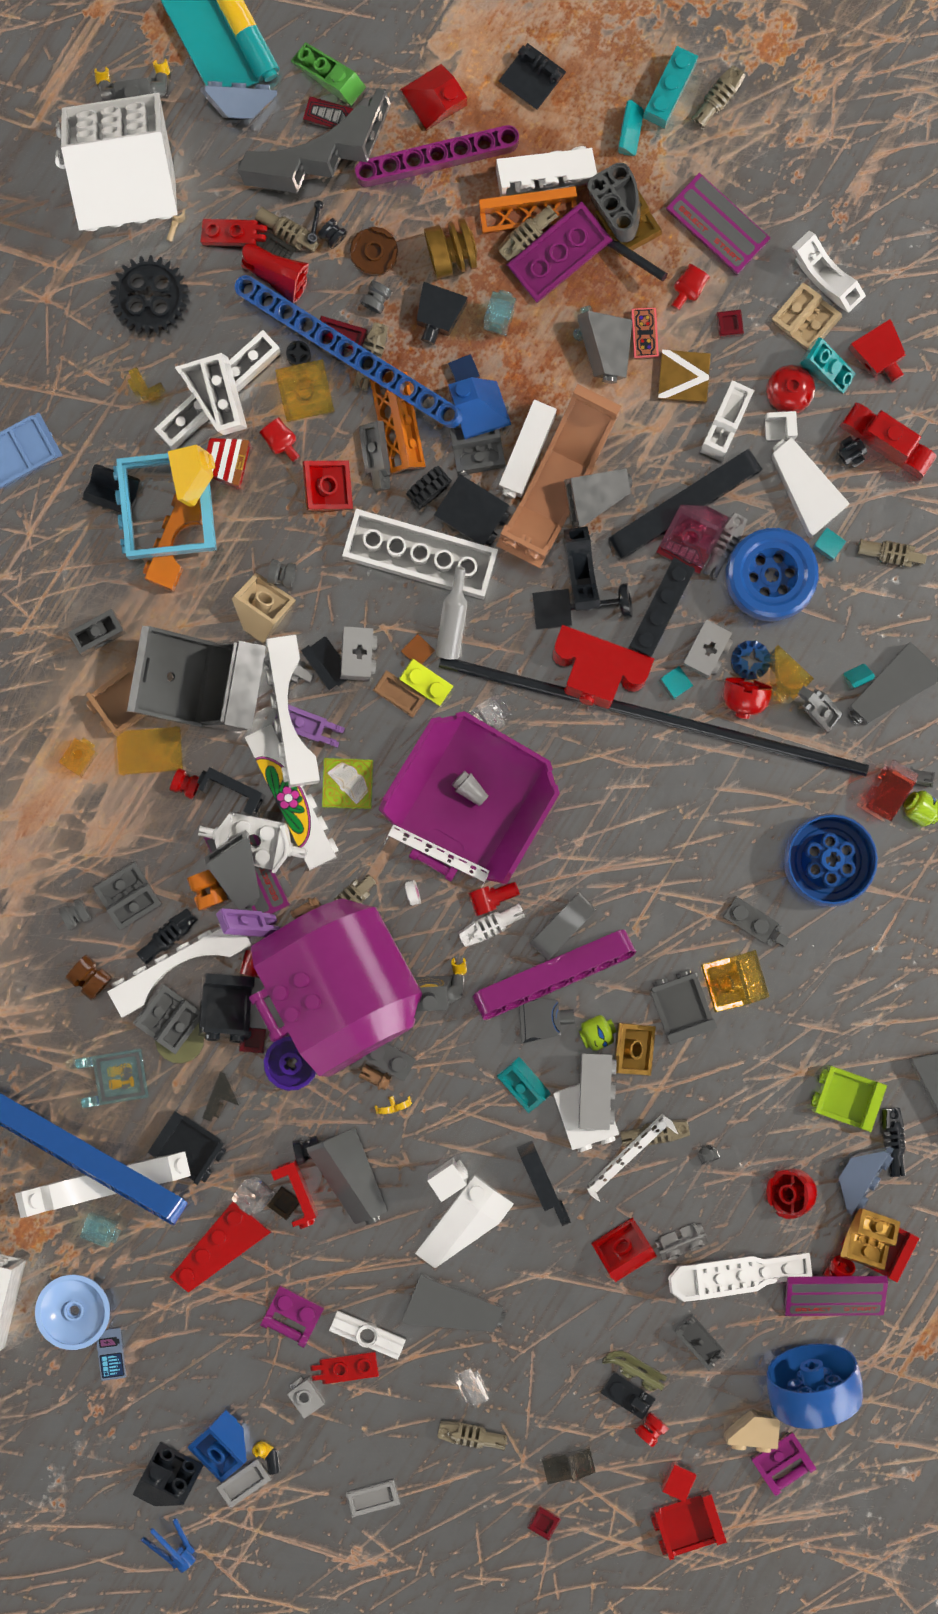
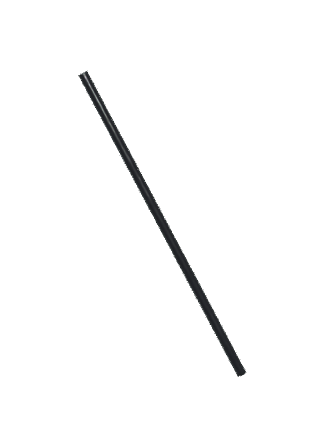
(660, 718)

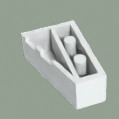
(216, 391)

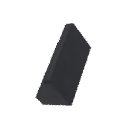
(103, 486)
(325, 662)

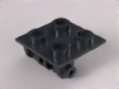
(532, 76)

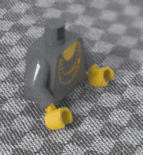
(133, 87)
(441, 991)

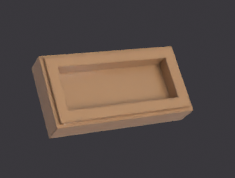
(399, 694)

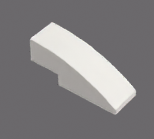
(727, 421)

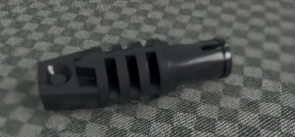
(166, 936)
(894, 1137)

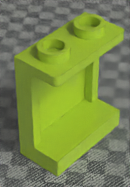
(848, 1098)

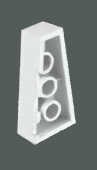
(545, 171)

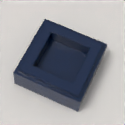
(464, 368)

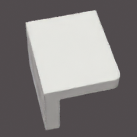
(780, 425)

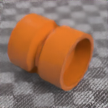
(203, 881)

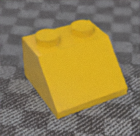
(191, 472)

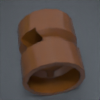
(88, 977)

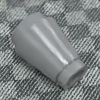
(470, 788)

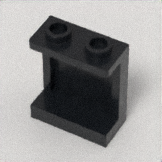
(472, 511)
(255, 797)
(225, 1007)
(198, 1143)

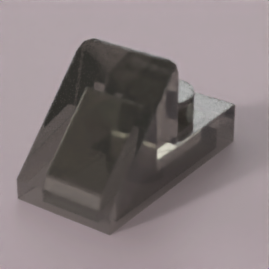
(222, 1090)
(569, 1466)

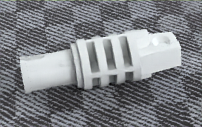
(490, 925)

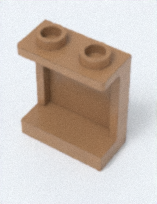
(112, 702)

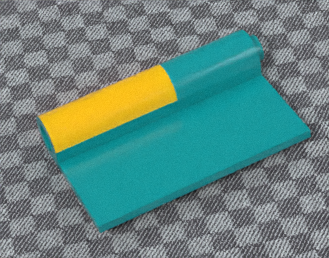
(222, 41)

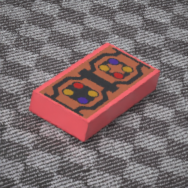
(644, 333)

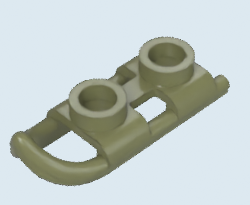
(630, 1369)

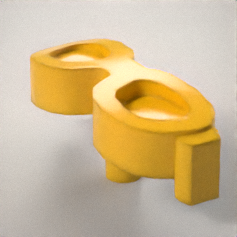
(393, 1108)

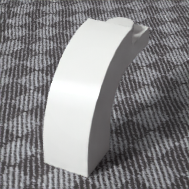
(825, 274)

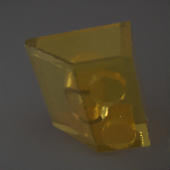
(304, 390)
(786, 676)
(735, 981)

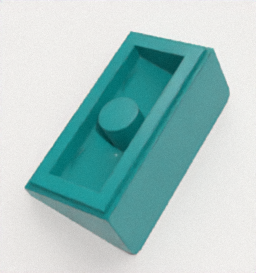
(631, 129)
(524, 1085)

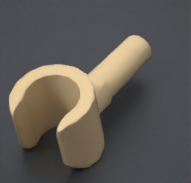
(174, 224)

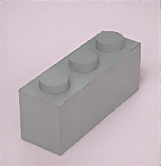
(596, 1091)

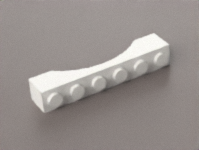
(299, 761)
(135, 992)

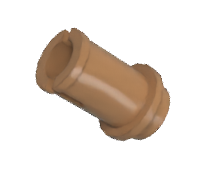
(306, 907)
(375, 1077)

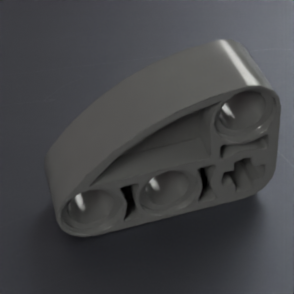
(623, 194)
(563, 926)

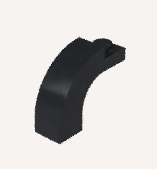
(581, 568)

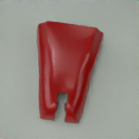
(281, 273)

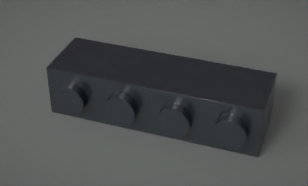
(662, 607)

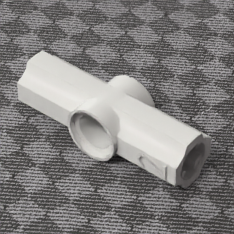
(382, 1342)

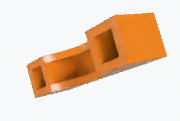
(164, 569)

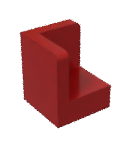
(678, 1482)

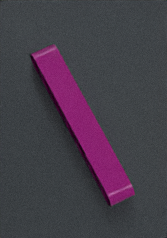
(446, 147)
(554, 974)

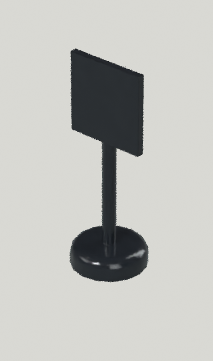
(554, 607)

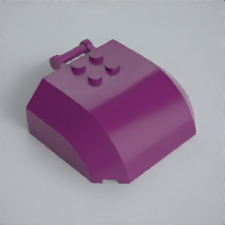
(488, 834)
(335, 984)

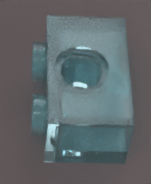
(500, 312)

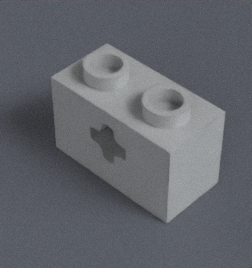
(353, 639)
(696, 658)

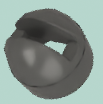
(708, 1154)

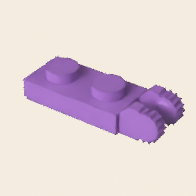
(312, 726)
(246, 922)

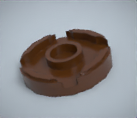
(374, 251)

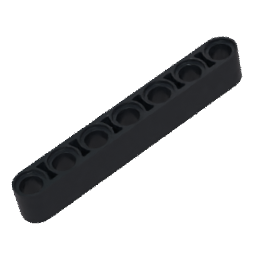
(698, 494)

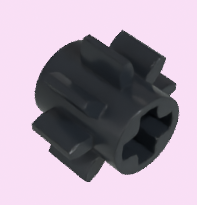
(852, 451)

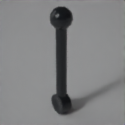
(311, 238)

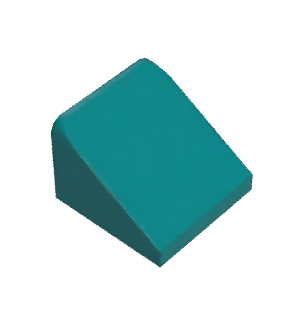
(829, 544)
(858, 676)
(676, 682)

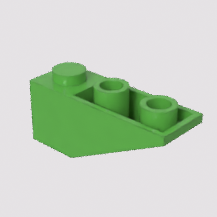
(329, 73)

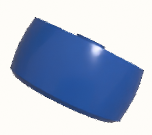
(796, 555)
(816, 888)
(814, 1386)

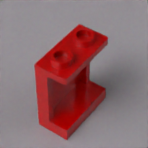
(301, 1190)
(897, 1255)
(688, 1525)

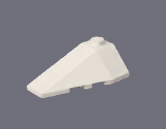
(468, 1218)

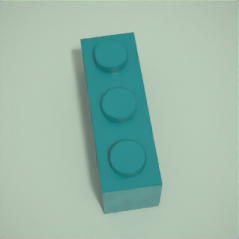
(670, 87)

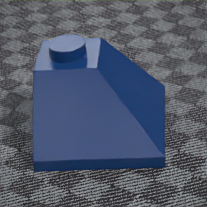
(480, 406)
(221, 1446)

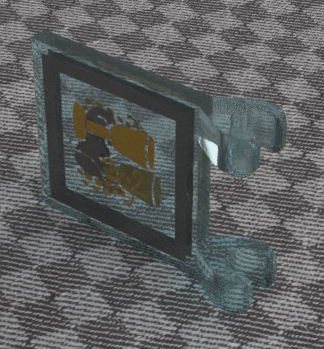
(117, 1076)

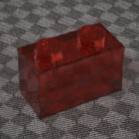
(892, 789)

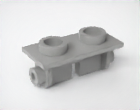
(673, 1246)

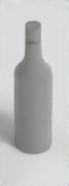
(452, 619)

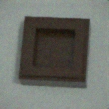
(284, 1203)

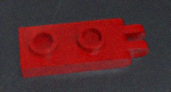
(231, 232)
(346, 1368)

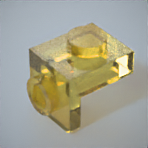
(137, 384)

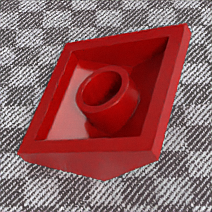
(327, 485)

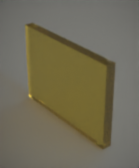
(149, 750)

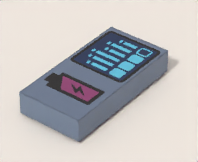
(111, 1355)

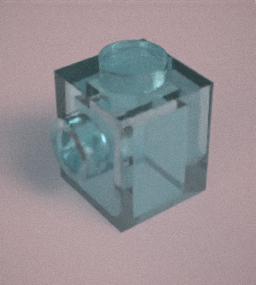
(100, 1230)

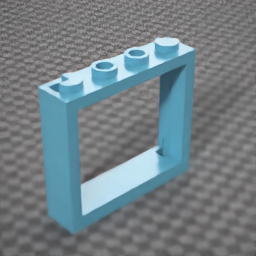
(125, 519)

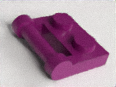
(295, 1308)
(788, 1452)

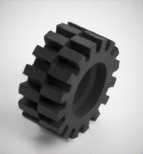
(428, 487)

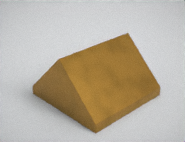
(634, 1048)

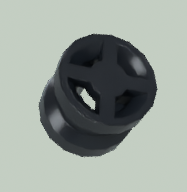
(332, 233)
(298, 349)

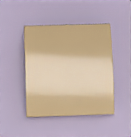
(806, 316)

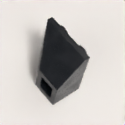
(168, 1478)

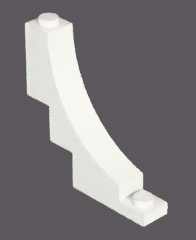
(83, 1188)

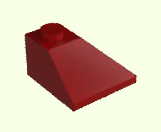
(435, 96)

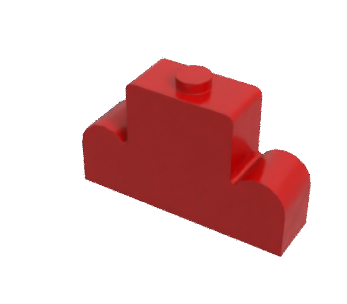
(889, 439)
(598, 667)

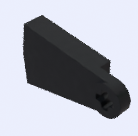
(541, 1181)

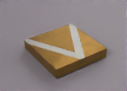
(684, 376)

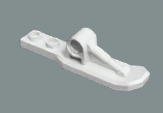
(735, 1275)

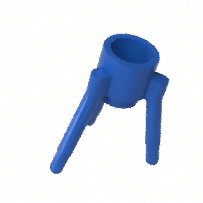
(179, 1558)

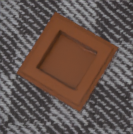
(418, 649)

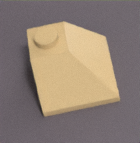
(261, 607)

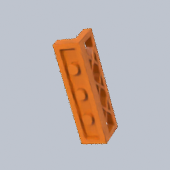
(523, 202)
(403, 422)

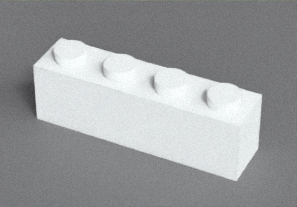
(448, 1178)

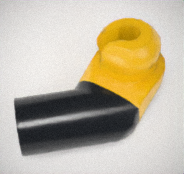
(269, 1454)

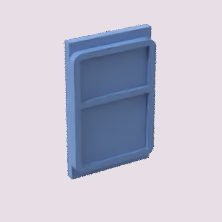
(25, 449)

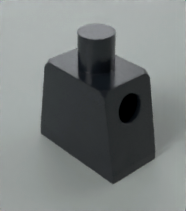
(439, 311)

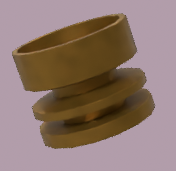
(450, 248)

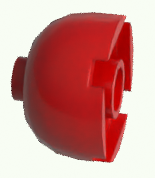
(790, 389)
(746, 697)
(791, 1193)

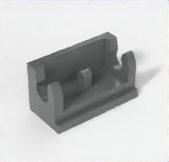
(699, 1341)

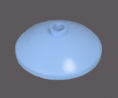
(55, 1316)

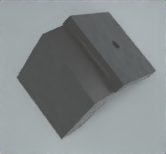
(209, 684)

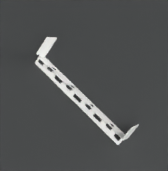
(433, 852)
(616, 1167)

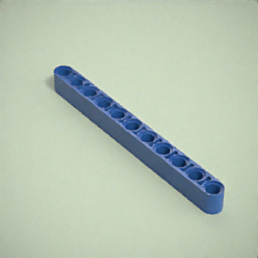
(337, 346)
(90, 1161)

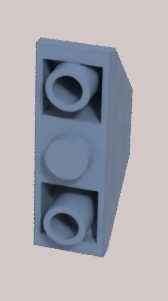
(238, 100)
(862, 1175)

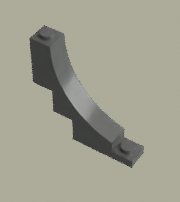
(348, 140)

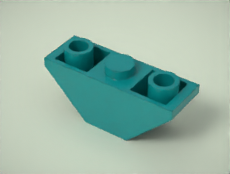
(827, 365)

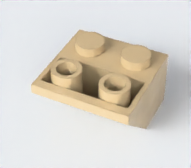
(754, 1429)

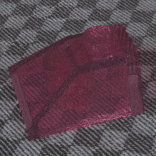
(694, 533)

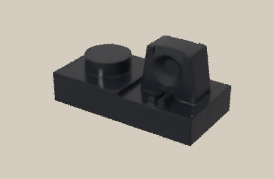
(627, 1395)

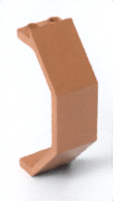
(569, 455)

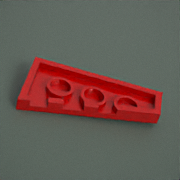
(223, 1242)

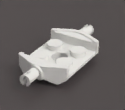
(274, 838)

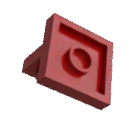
(623, 1249)

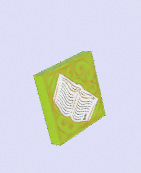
(347, 783)

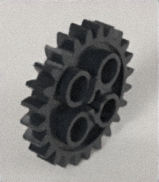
(151, 273)

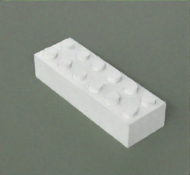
(418, 553)

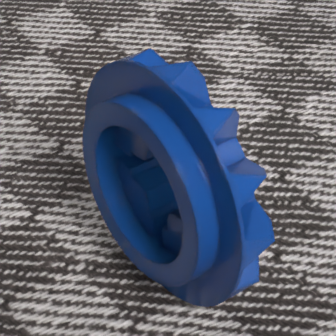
(741, 665)

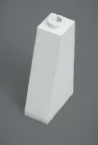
(527, 449)
(808, 488)

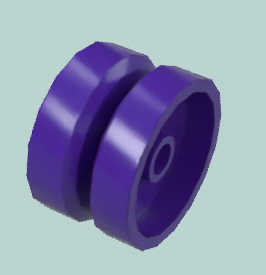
(280, 1072)

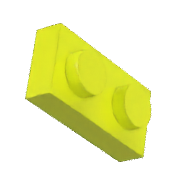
(425, 682)

